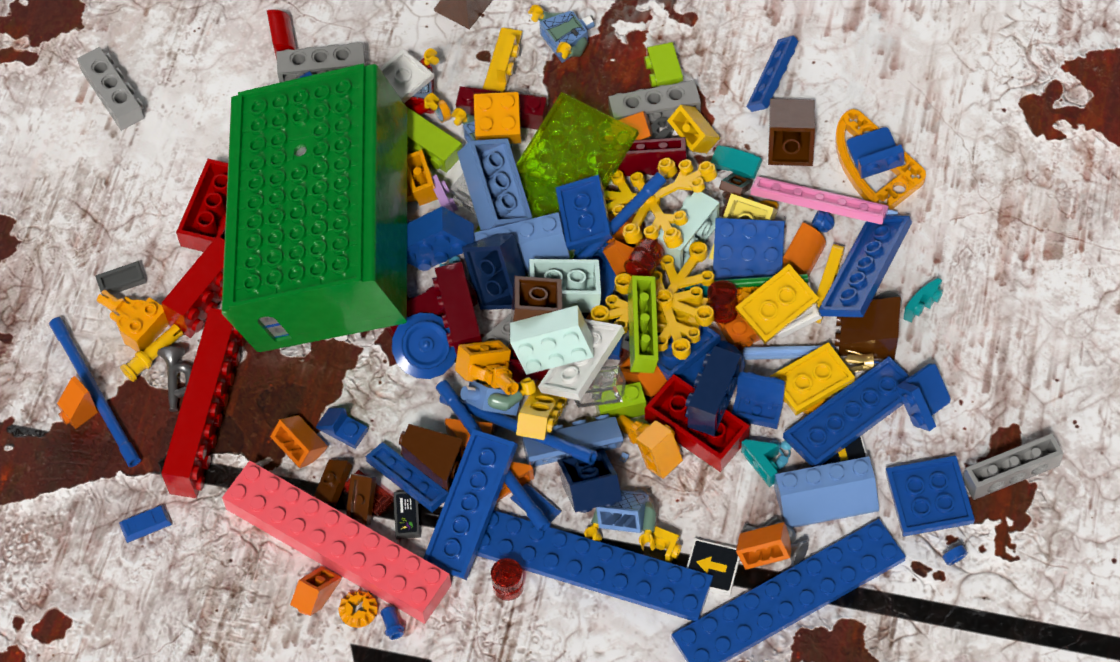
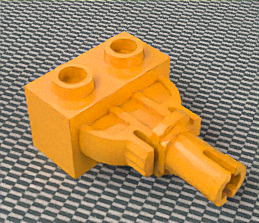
(419, 179)
(136, 319)
(488, 363)
(655, 444)

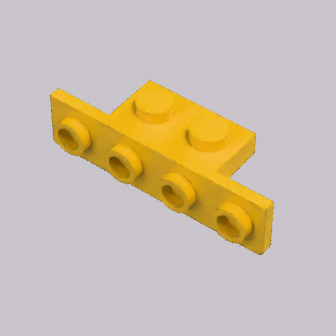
(503, 60)

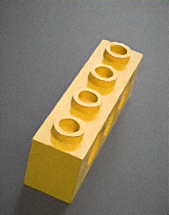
(539, 414)

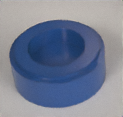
(955, 555)

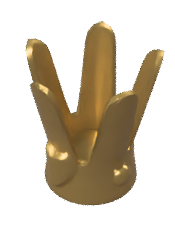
(865, 360)

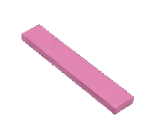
(819, 200)

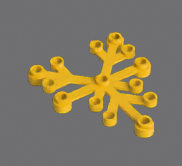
(684, 181)
(667, 301)

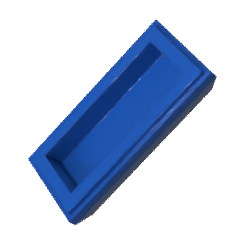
(540, 501)
(145, 523)

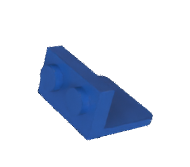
(875, 152)
(924, 396)
(759, 399)

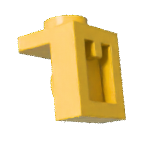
(669, 541)

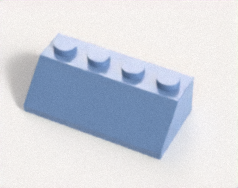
(493, 183)
(534, 237)
(595, 435)
(826, 492)

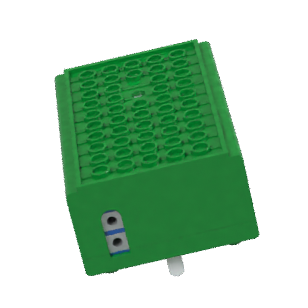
(316, 209)

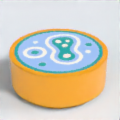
(443, 112)

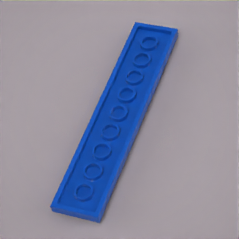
(597, 566)
(790, 596)

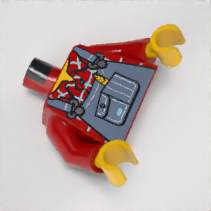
(425, 98)

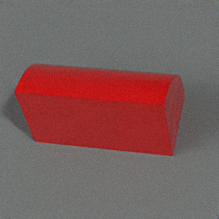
(281, 30)

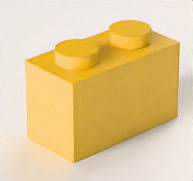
(693, 126)

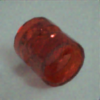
(644, 258)
(723, 299)
(507, 579)

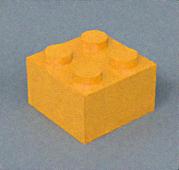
(497, 116)

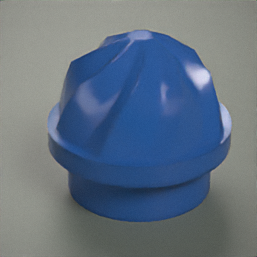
(823, 221)

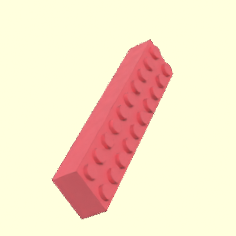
(337, 541)

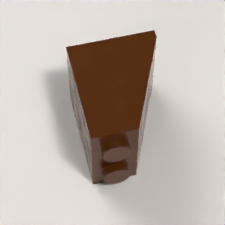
(462, 11)
(791, 132)
(535, 297)
(873, 332)
(432, 453)

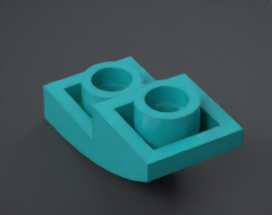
(737, 161)
(923, 298)

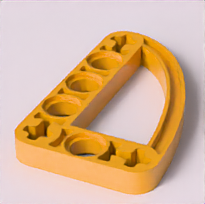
(903, 174)

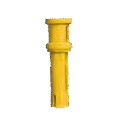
(144, 359)

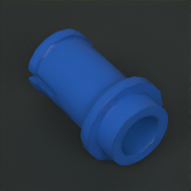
(393, 627)

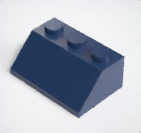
(492, 269)

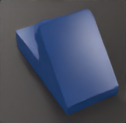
(341, 427)

